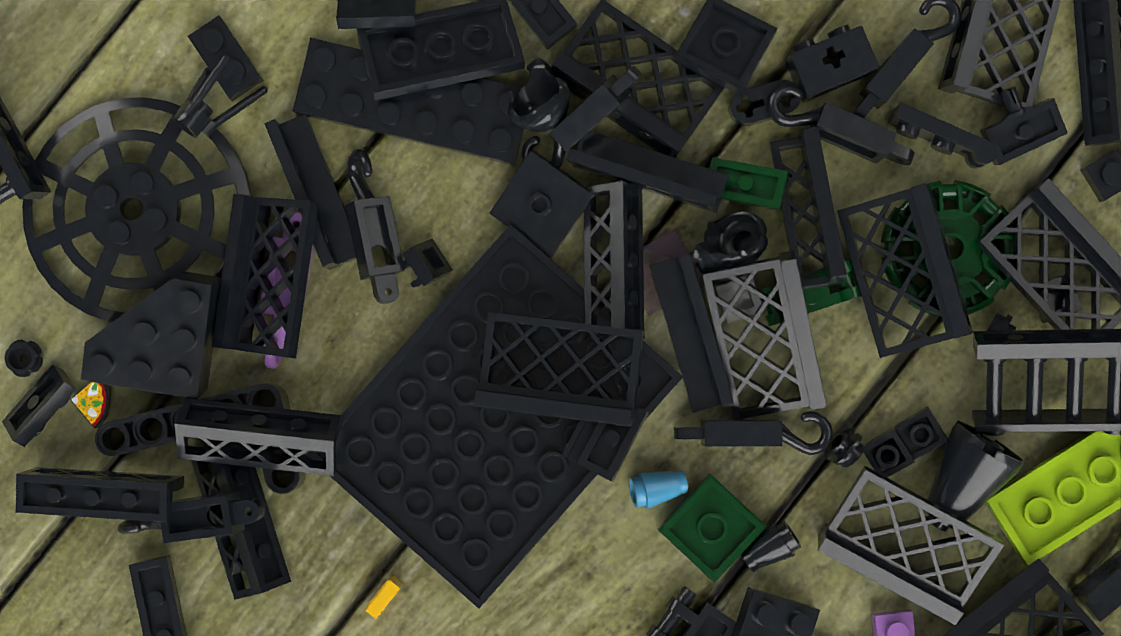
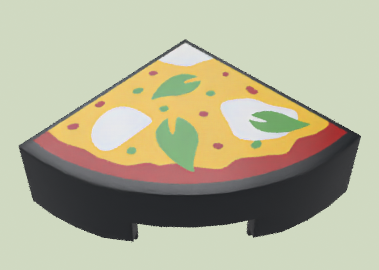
(93, 403)

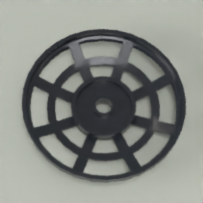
(114, 189)

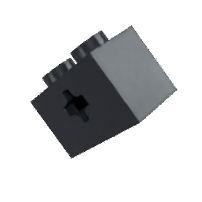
(853, 57)

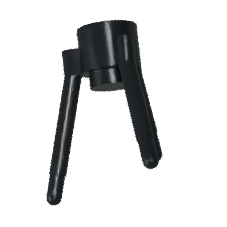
(195, 114)

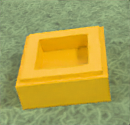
(384, 596)

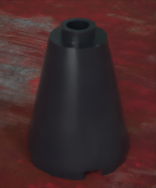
(971, 472)

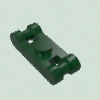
(818, 297)

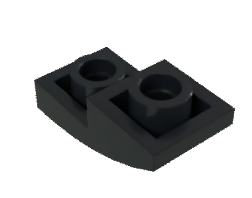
(904, 443)

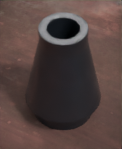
(771, 547)

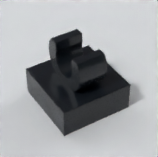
(426, 262)

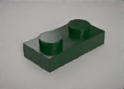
(752, 183)

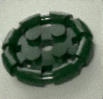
(966, 231)

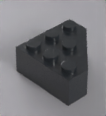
(160, 341)

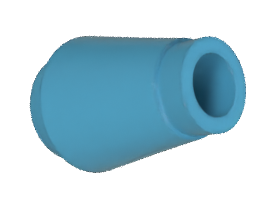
(656, 487)

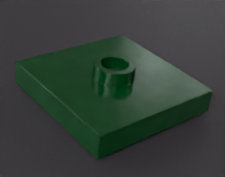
(711, 527)

